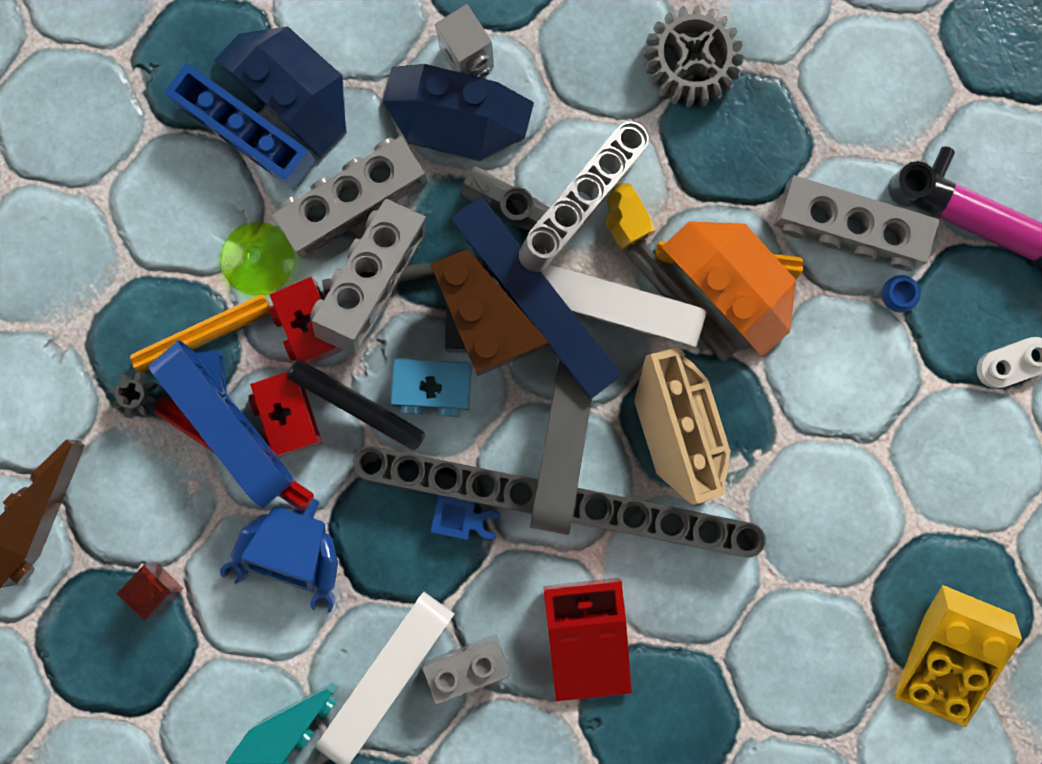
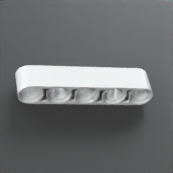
(628, 307)
(384, 680)

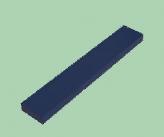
(536, 298)

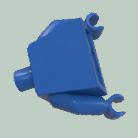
(289, 550)

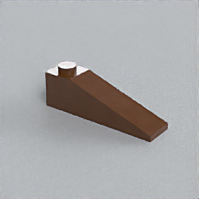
(32, 512)

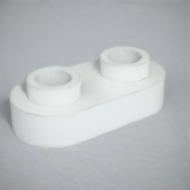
(1016, 360)

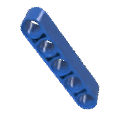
(221, 424)

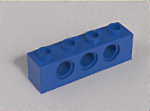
(240, 126)

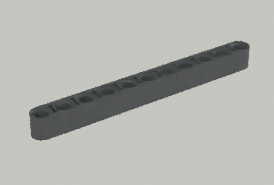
(612, 519)

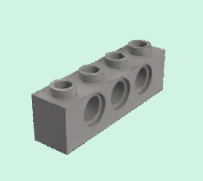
(342, 216)
(913, 230)
(350, 327)

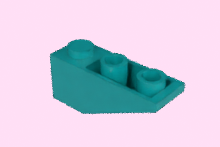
(277, 735)

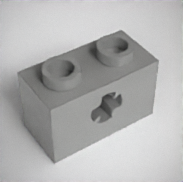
(465, 43)
(466, 669)

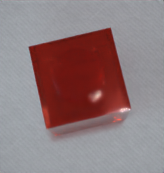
(150, 591)

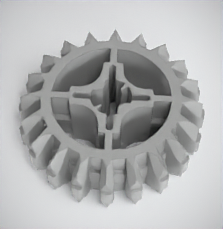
(672, 34)

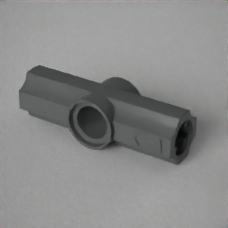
(499, 193)

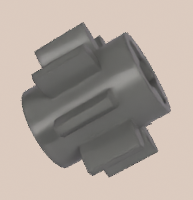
(123, 391)

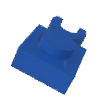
(457, 517)

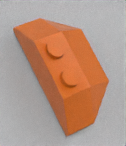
(737, 278)

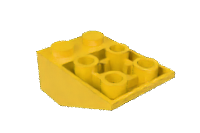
(957, 656)

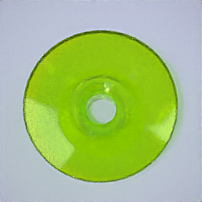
(269, 271)

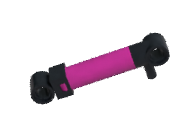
(967, 208)

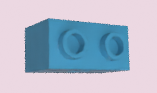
(411, 376)

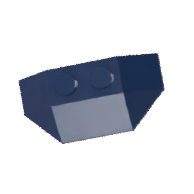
(290, 84)
(455, 111)

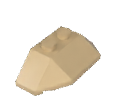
(682, 426)

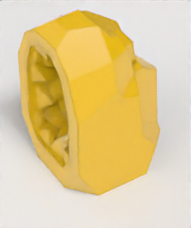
(627, 217)

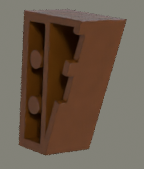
(485, 316)

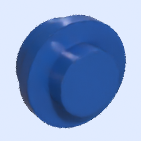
(900, 293)

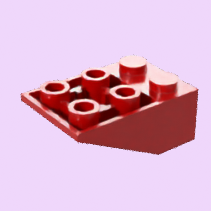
(588, 639)

